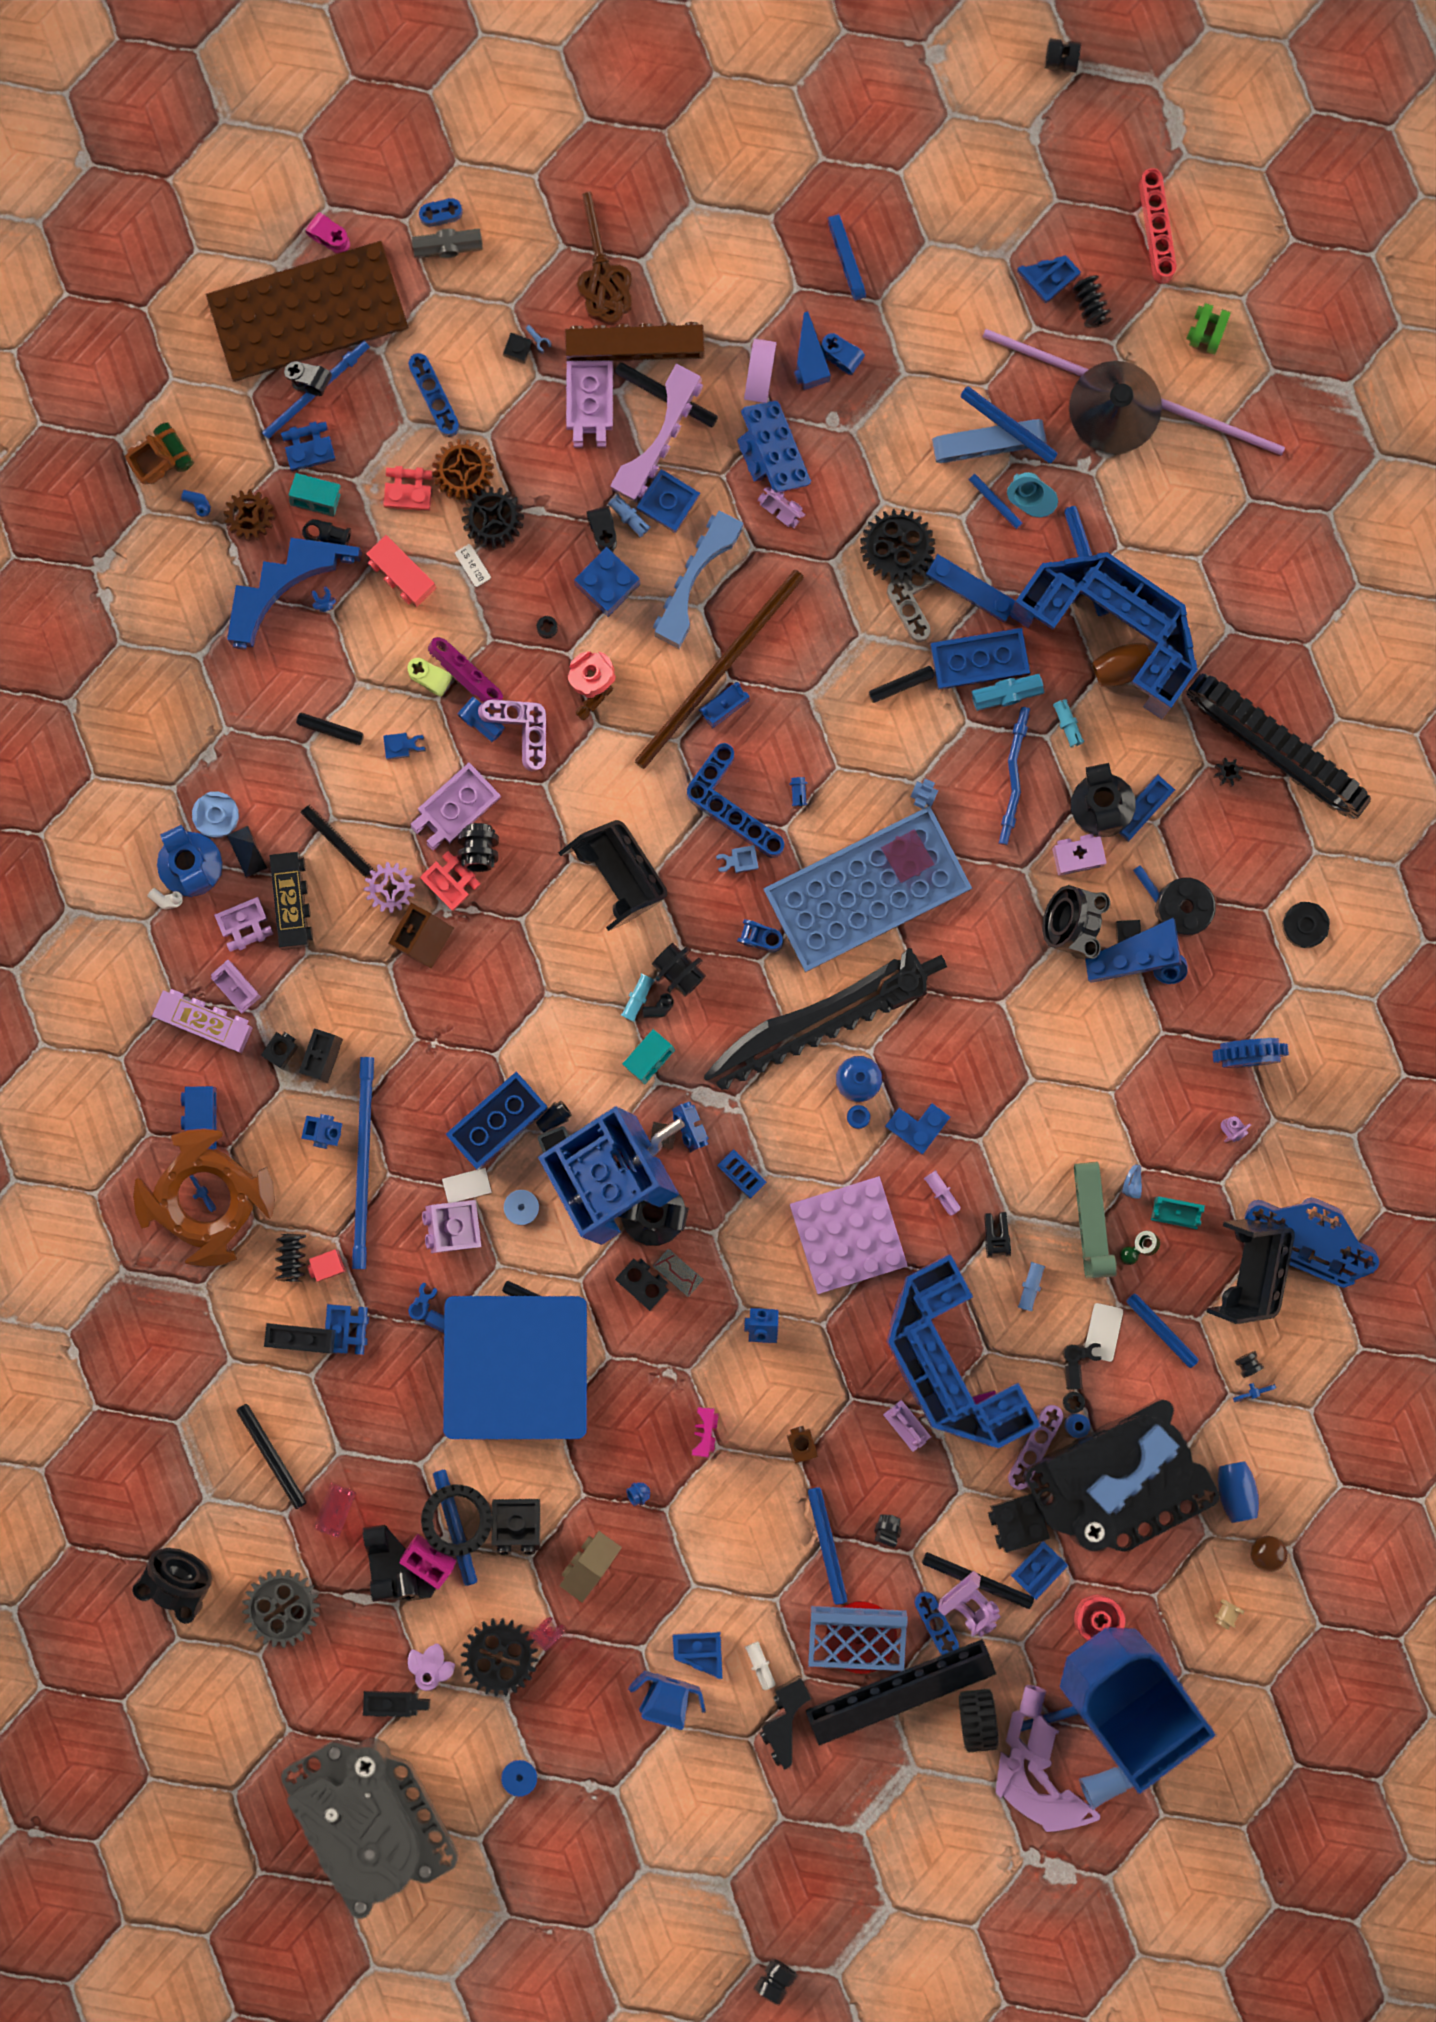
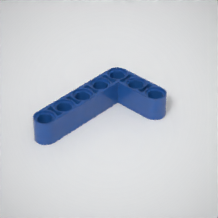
(729, 808)

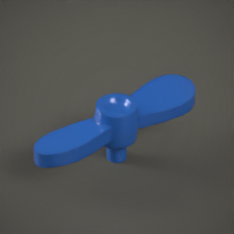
(202, 1192)
(1254, 1392)

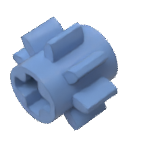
(924, 793)

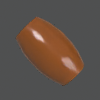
(1120, 664)

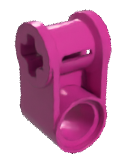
(326, 231)

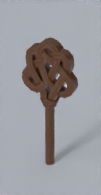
(603, 306)

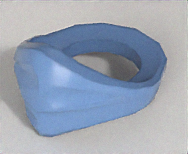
(1135, 1188)

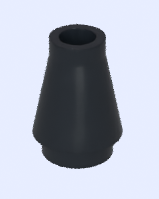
(554, 1116)

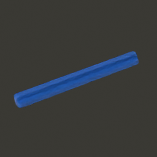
(1009, 424)
(1081, 543)
(455, 1529)
(827, 1546)

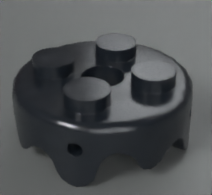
(1190, 889)

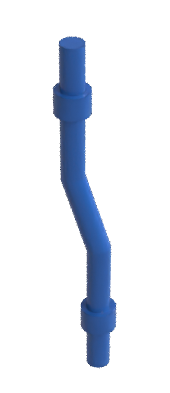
(1008, 820)

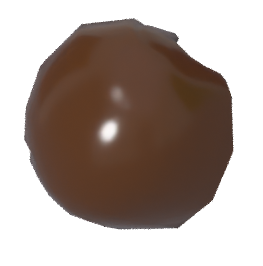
(1269, 1553)

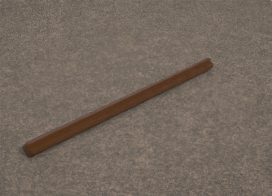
(719, 669)

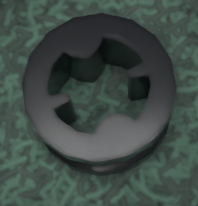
(544, 634)
(1066, 1405)

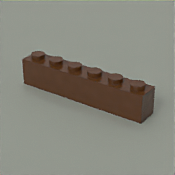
(635, 343)

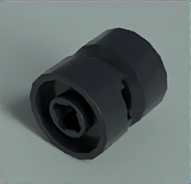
(1054, 55)
(774, 1983)

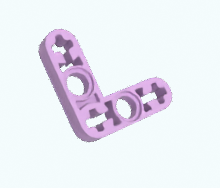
(525, 719)

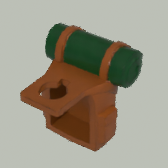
(158, 454)

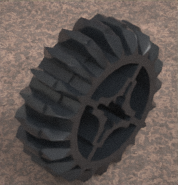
(478, 506)

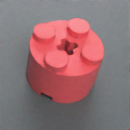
(1090, 1608)

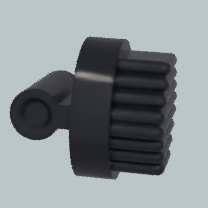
(888, 1530)

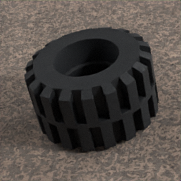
(978, 1720)

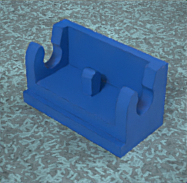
(724, 705)

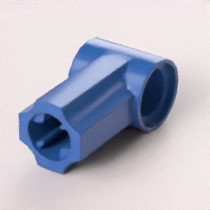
(470, 716)

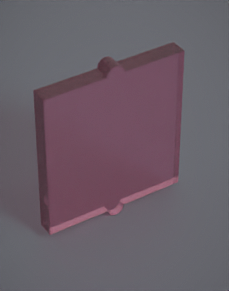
(907, 856)

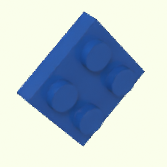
(668, 501)

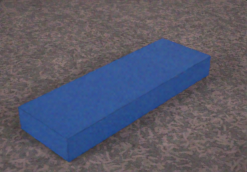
(1147, 804)

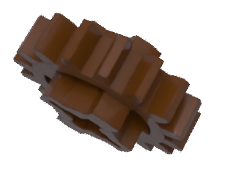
(255, 508)

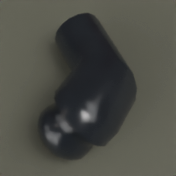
(661, 1008)

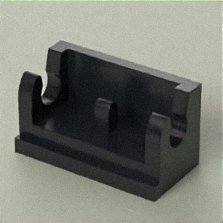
(321, 1055)

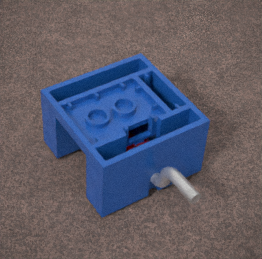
(599, 1188)

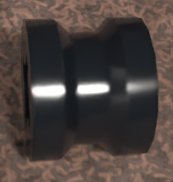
(1249, 1364)

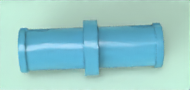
(1068, 723)
(637, 997)

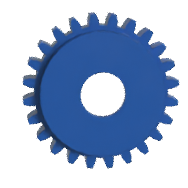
(1250, 1053)

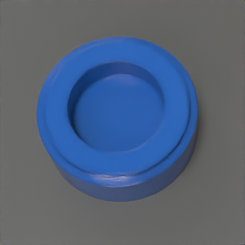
(858, 1117)

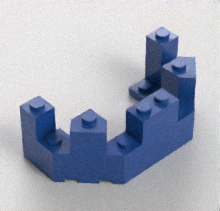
(1130, 600)
(931, 1371)

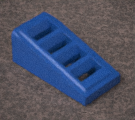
(742, 1186)

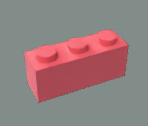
(400, 571)

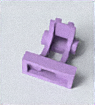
(978, 1622)

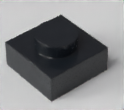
(517, 348)
(1127, 929)

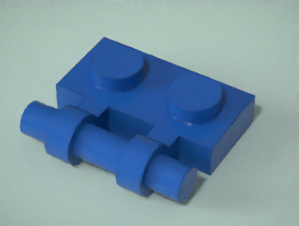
(308, 453)
(339, 1319)

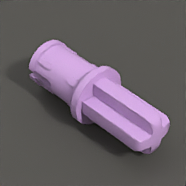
(942, 1193)

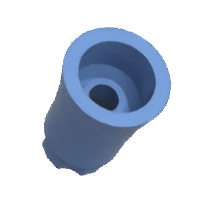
(1104, 1786)

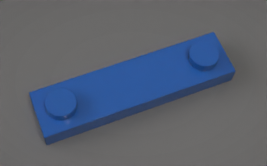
(970, 588)

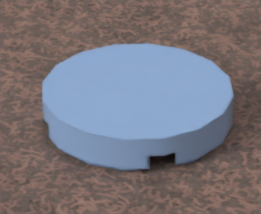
(215, 814)

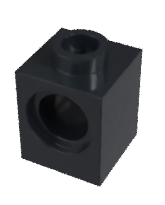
(280, 1060)

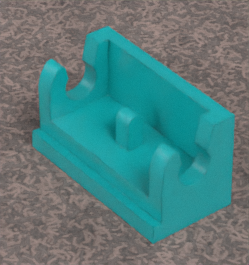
(314, 494)
(649, 1056)
(1177, 1212)

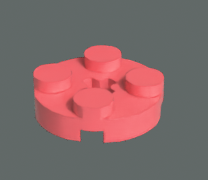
(592, 685)

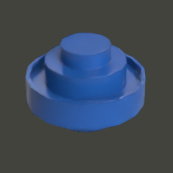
(1172, 974)

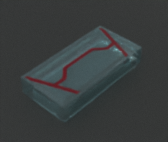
(678, 1272)

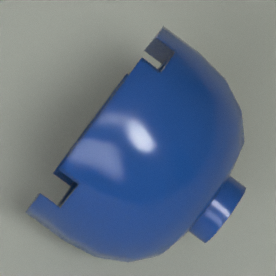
(858, 1079)

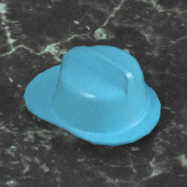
(1032, 495)

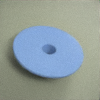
(521, 1207)

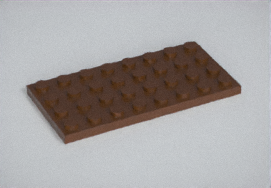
(307, 311)

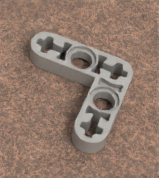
(909, 590)

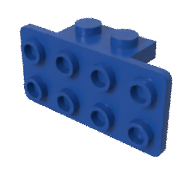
(771, 448)

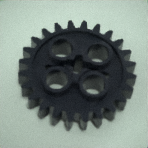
(906, 528)
(492, 1678)

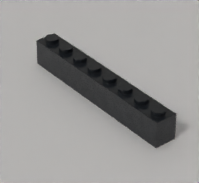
(900, 1692)

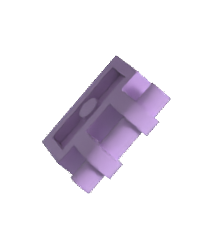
(241, 917)

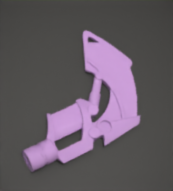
(1052, 1810)

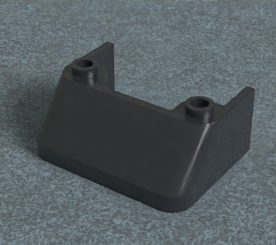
(623, 868)
(1261, 1272)

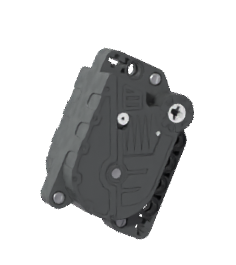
(366, 1823)

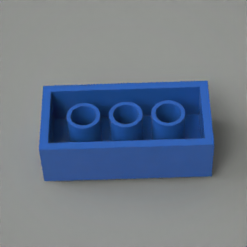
(497, 1121)

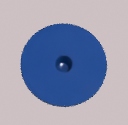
(519, 1778)

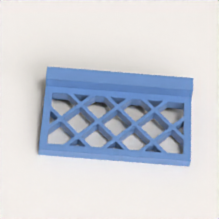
(861, 1618)

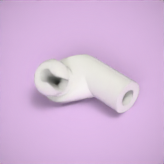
(165, 901)

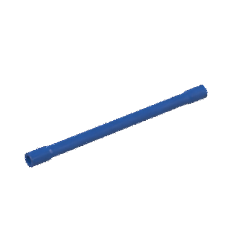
(366, 1076)

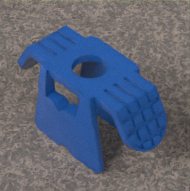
(666, 1699)

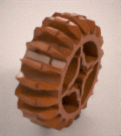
(454, 470)

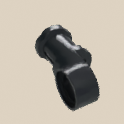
(327, 532)

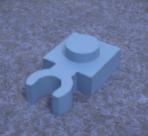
(742, 859)

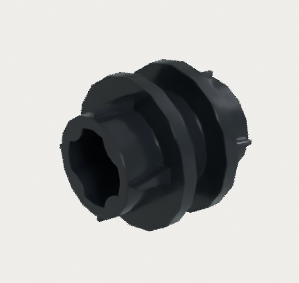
(678, 969)

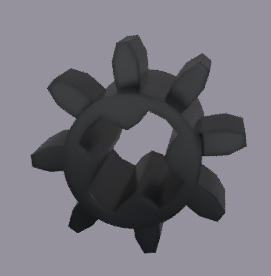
(1234, 772)

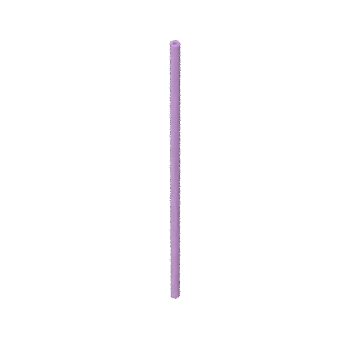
(1166, 405)

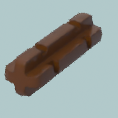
(591, 704)

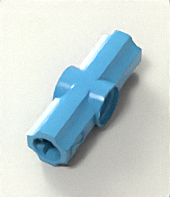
(1007, 692)

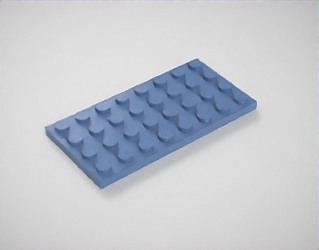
(859, 895)

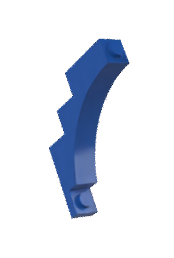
(303, 561)

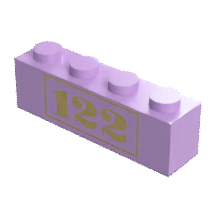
(201, 1021)

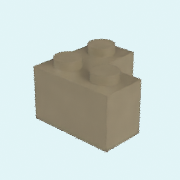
(589, 1565)

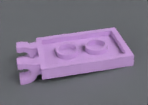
(589, 400)
(455, 806)

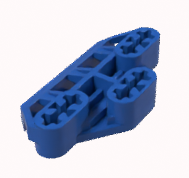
(1322, 1237)

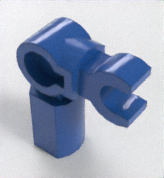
(419, 1308)

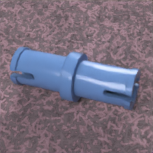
(629, 515)
(1031, 1286)

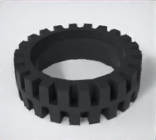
(484, 1526)

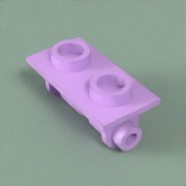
(789, 510)
(1234, 1129)
(907, 1426)

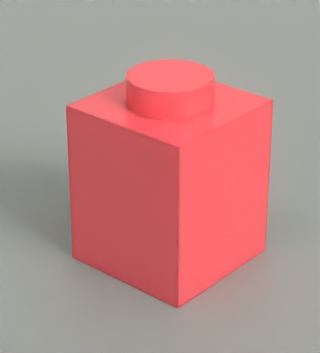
(326, 1265)

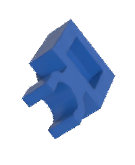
(398, 745)

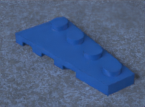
(1142, 953)

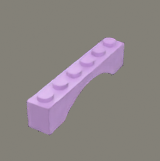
(633, 476)

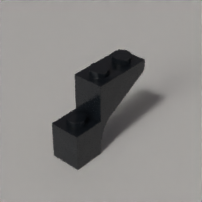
(779, 1728)

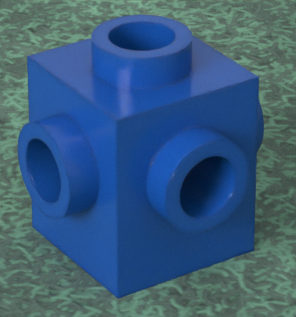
(322, 1131)
(762, 1325)

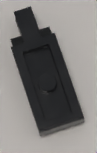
(393, 1703)

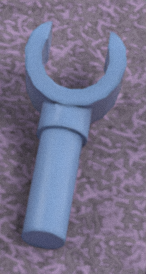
(538, 339)

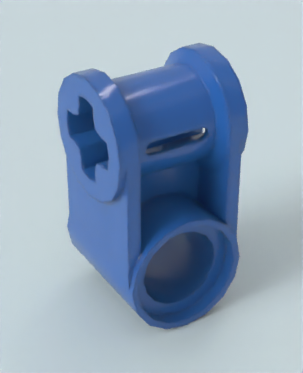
(844, 355)
(758, 936)

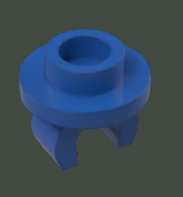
(324, 603)

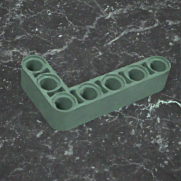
(1092, 1222)

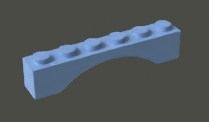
(720, 538)

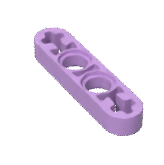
(1032, 1445)

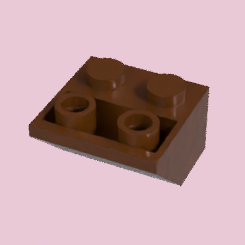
(421, 935)

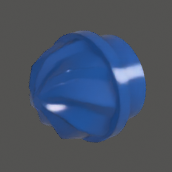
(638, 1493)

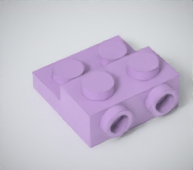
(452, 1226)

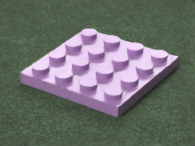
(848, 1235)

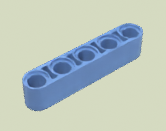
(982, 442)

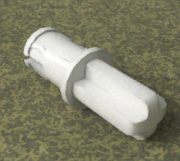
(760, 1665)

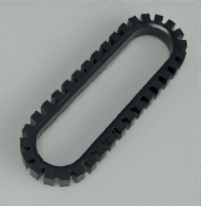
(1278, 746)

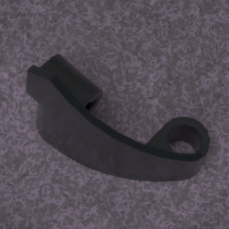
(388, 1576)

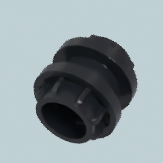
(478, 844)

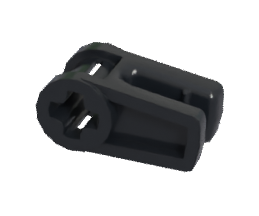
(991, 1240)

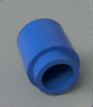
(1070, 1422)

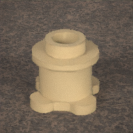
(1228, 1614)

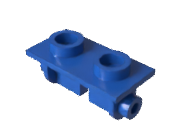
(692, 1136)

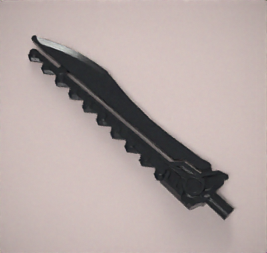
(896, 991)

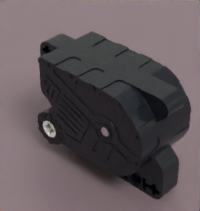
(1117, 1454)

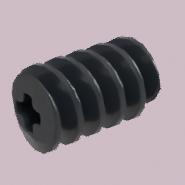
(1091, 303)
(290, 1257)

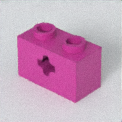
(427, 1562)

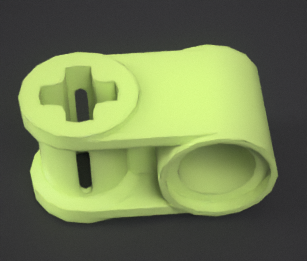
(433, 677)

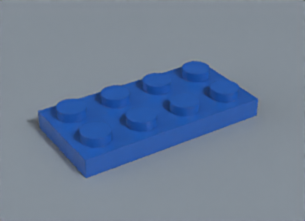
(980, 658)

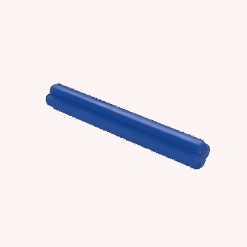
(1162, 1330)

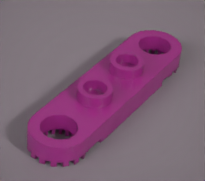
(463, 670)

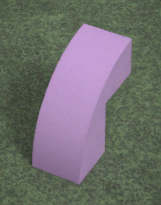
(760, 370)

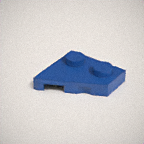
(1049, 277)
(699, 1651)

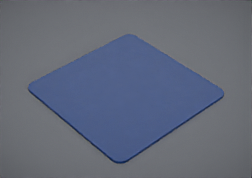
(515, 1367)

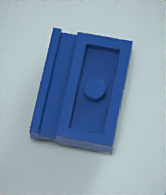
(1039, 1570)

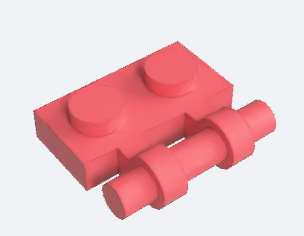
(407, 495)
(444, 886)

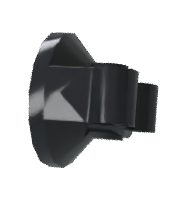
(1102, 820)
(1074, 921)
(657, 1233)
(174, 1582)

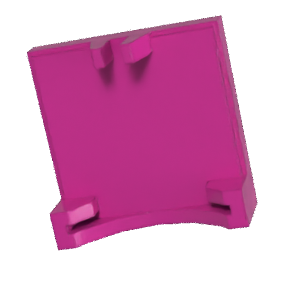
(710, 1421)

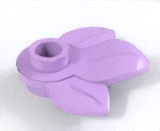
(430, 1663)

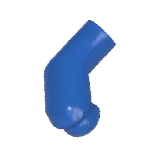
(198, 500)

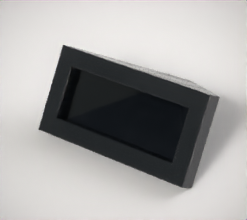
(247, 851)

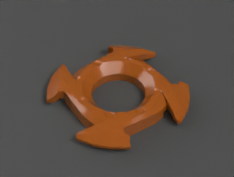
(209, 1236)

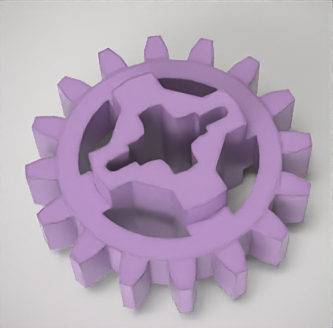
(400, 886)

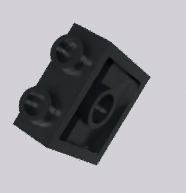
(1018, 1523)
(516, 1526)

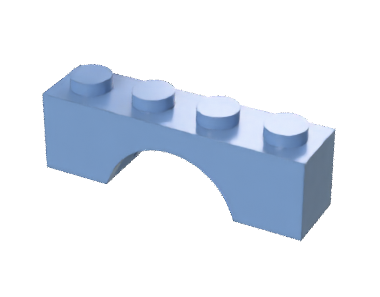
(1155, 1448)

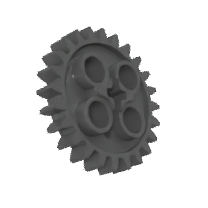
(293, 1625)

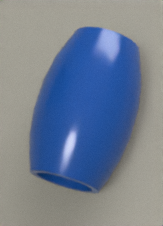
(1238, 1492)

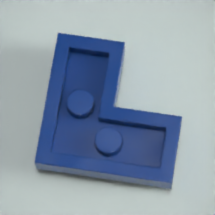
(918, 1133)

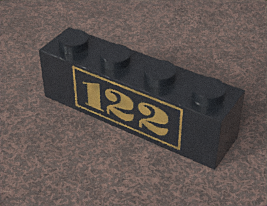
(289, 900)

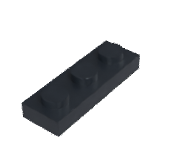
(299, 1338)

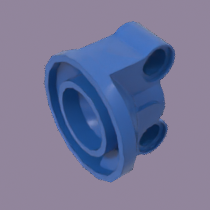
(201, 875)

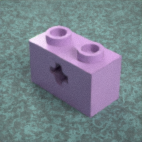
(1068, 863)

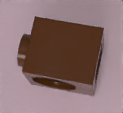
(802, 1455)

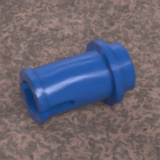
(798, 791)

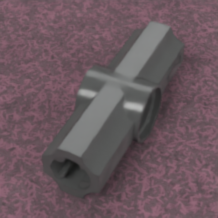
(447, 243)

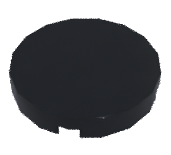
(1306, 924)

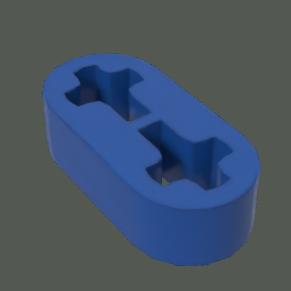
(439, 207)

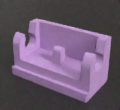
(235, 986)

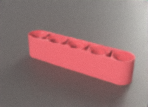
(1157, 215)

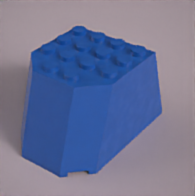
(1133, 1705)

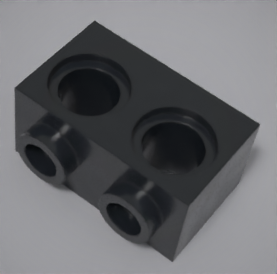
(638, 1288)

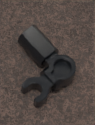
(1073, 1371)

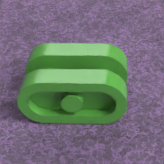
(1197, 335)

